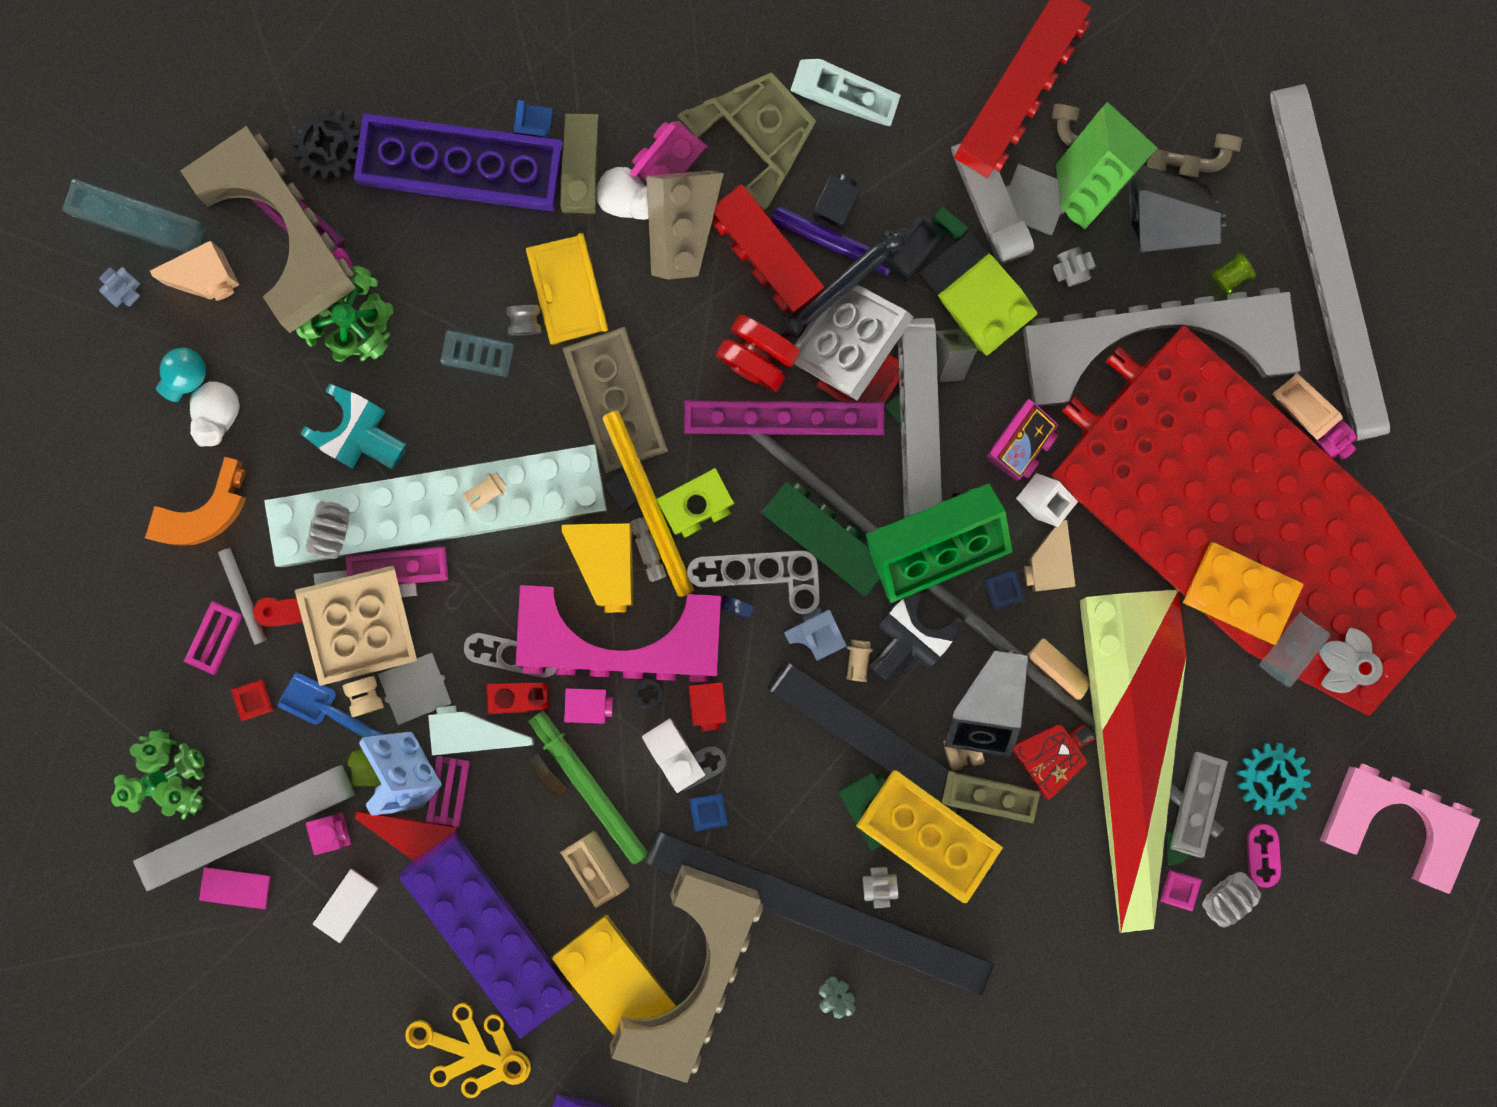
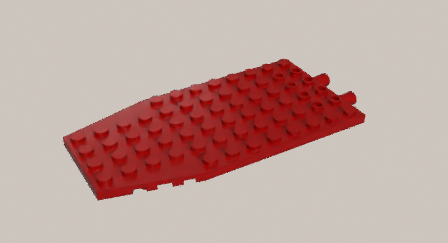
(1208, 459)

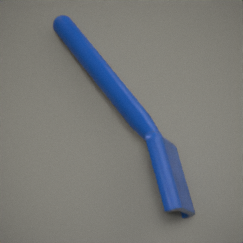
(311, 702)

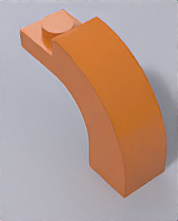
(207, 521)

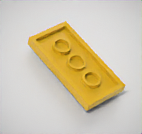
(929, 836)

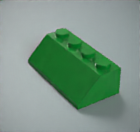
(940, 542)

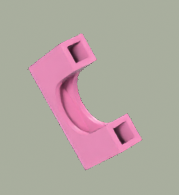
(1447, 828)

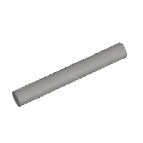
(242, 595)

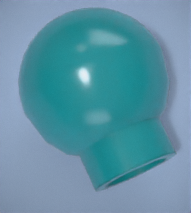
(180, 373)

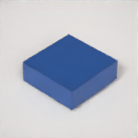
(708, 812)

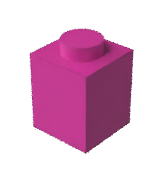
(587, 705)

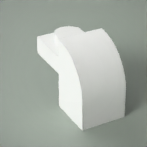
(673, 755)

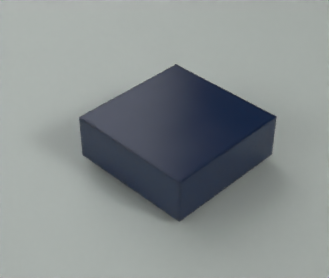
(1004, 589)

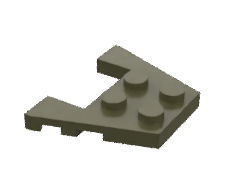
(767, 120)

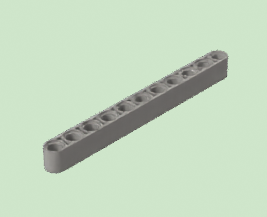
(1330, 262)

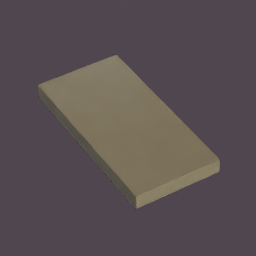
(611, 381)

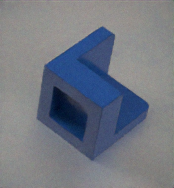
(533, 120)

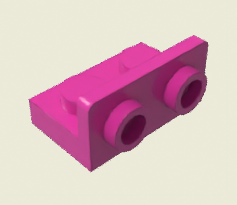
(672, 152)

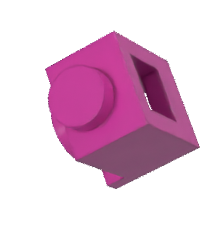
(328, 833)

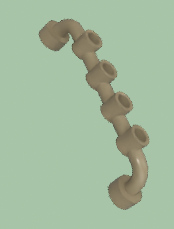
(1188, 165)

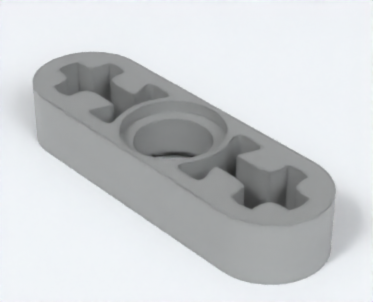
(485, 657)

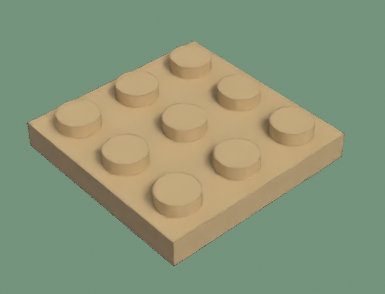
(356, 625)

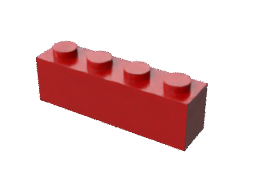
(766, 249)

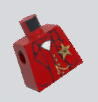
(1053, 756)

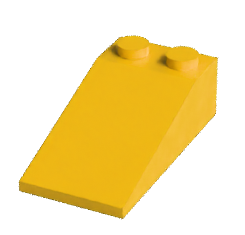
(611, 975)

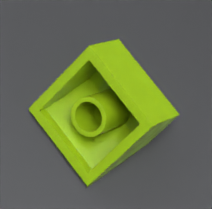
(987, 304)

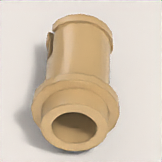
(486, 490)
(858, 660)

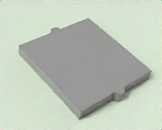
(1035, 199)
(415, 688)

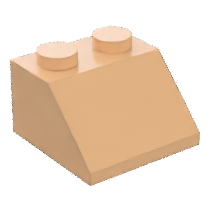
(199, 272)

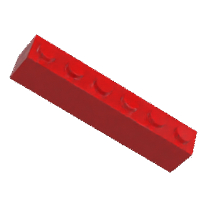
(1021, 85)

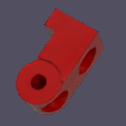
(277, 612)
(516, 697)

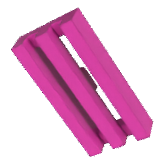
(225, 612)
(443, 818)

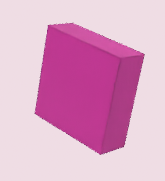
(1180, 890)

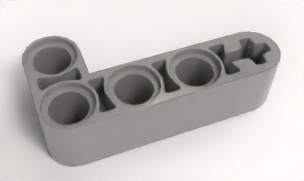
(996, 213)
(753, 576)

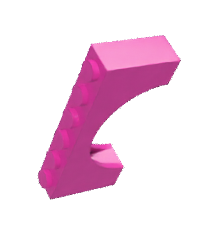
(686, 649)

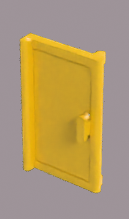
(567, 280)

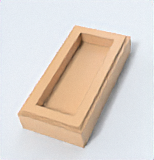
(1307, 406)

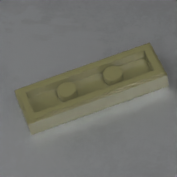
(991, 797)

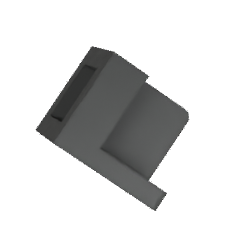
(954, 355)

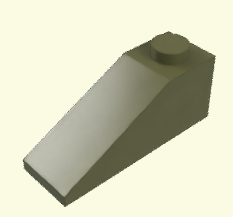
(579, 164)

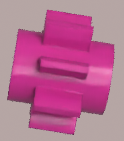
(1338, 441)

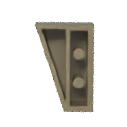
(680, 220)

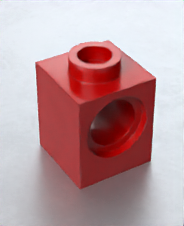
(708, 706)

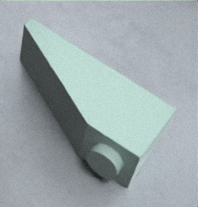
(844, 91)
(466, 732)

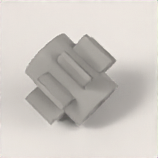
(1074, 266)
(880, 887)

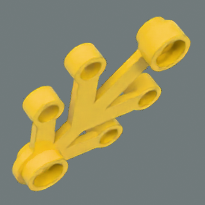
(474, 1053)

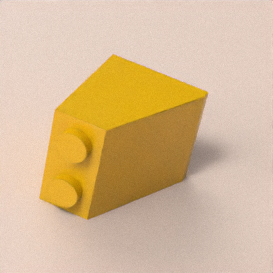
(605, 562)

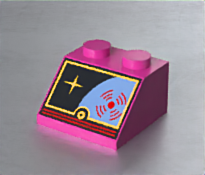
(1022, 441)

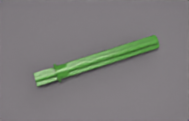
(588, 787)

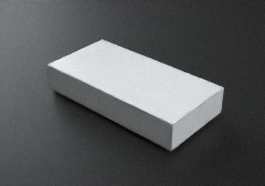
(345, 905)

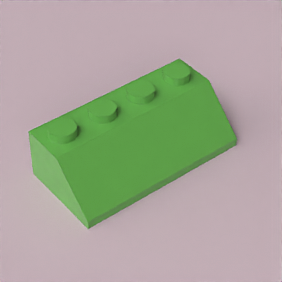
(1100, 165)

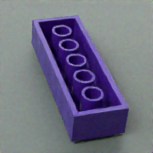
(458, 162)
(487, 934)

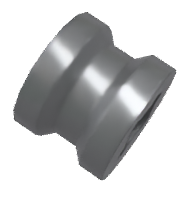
(523, 320)

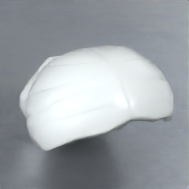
(622, 194)
(212, 412)

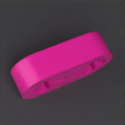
(1272, 855)

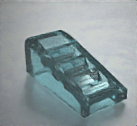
(449, 346)

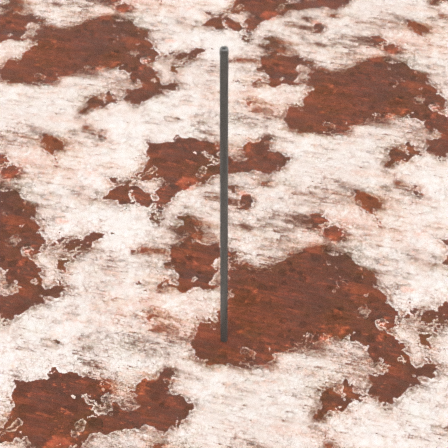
(945, 595)

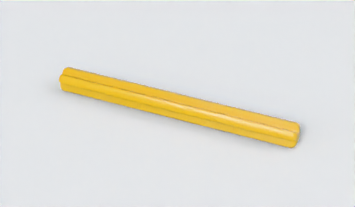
(648, 503)

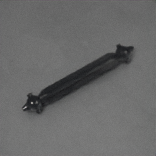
(844, 282)

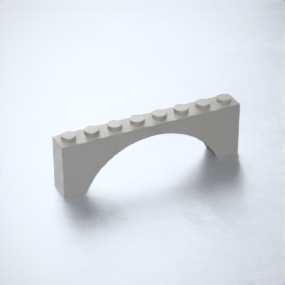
(1254, 326)

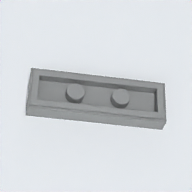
(1198, 804)

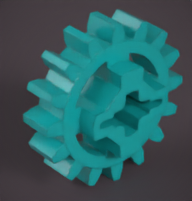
(1270, 794)

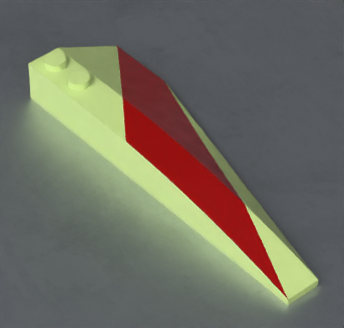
(1136, 695)

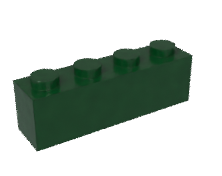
(823, 537)

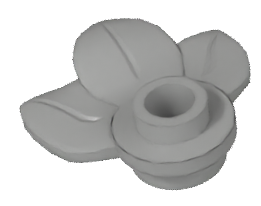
(1344, 662)

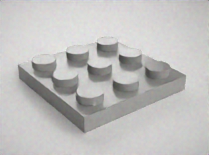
(851, 340)

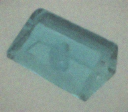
(1294, 650)

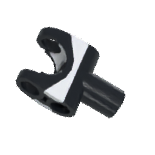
(911, 639)

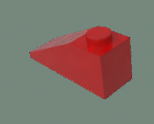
(406, 834)

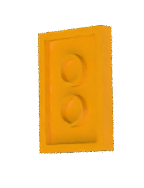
(1243, 593)

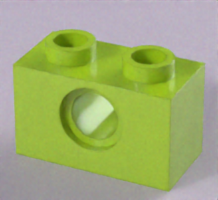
(706, 486)

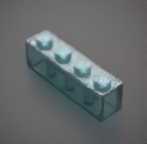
(133, 217)

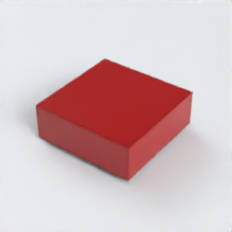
(252, 700)

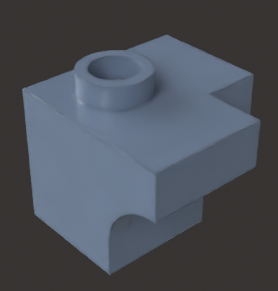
(818, 634)

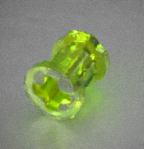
(1233, 274)

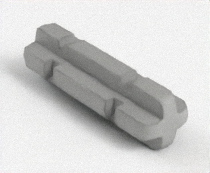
(648, 549)

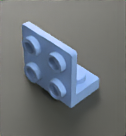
(403, 771)

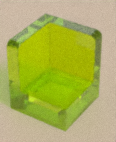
(362, 771)

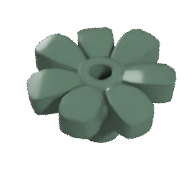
(836, 998)

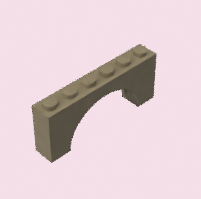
(312, 272)
(674, 1039)

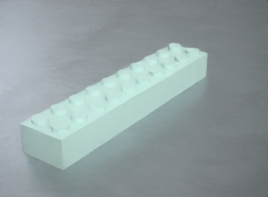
(433, 505)

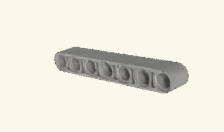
(919, 416)
(244, 827)

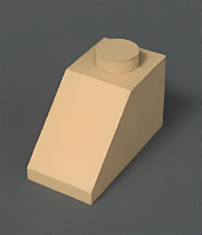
(1051, 562)

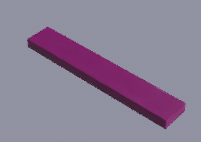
(784, 417)

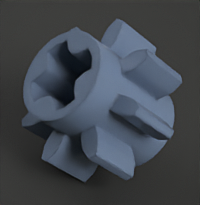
(119, 286)

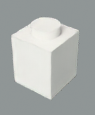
(1047, 500)

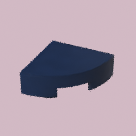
(736, 606)

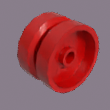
(755, 357)

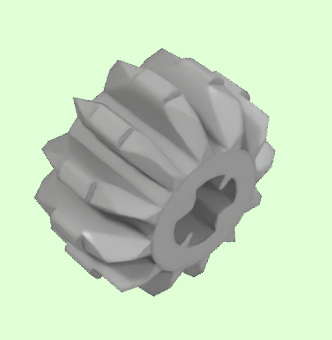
(327, 530)
(1231, 899)

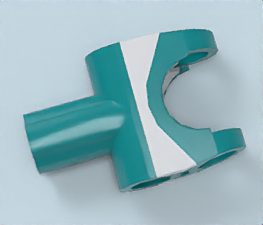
(357, 433)

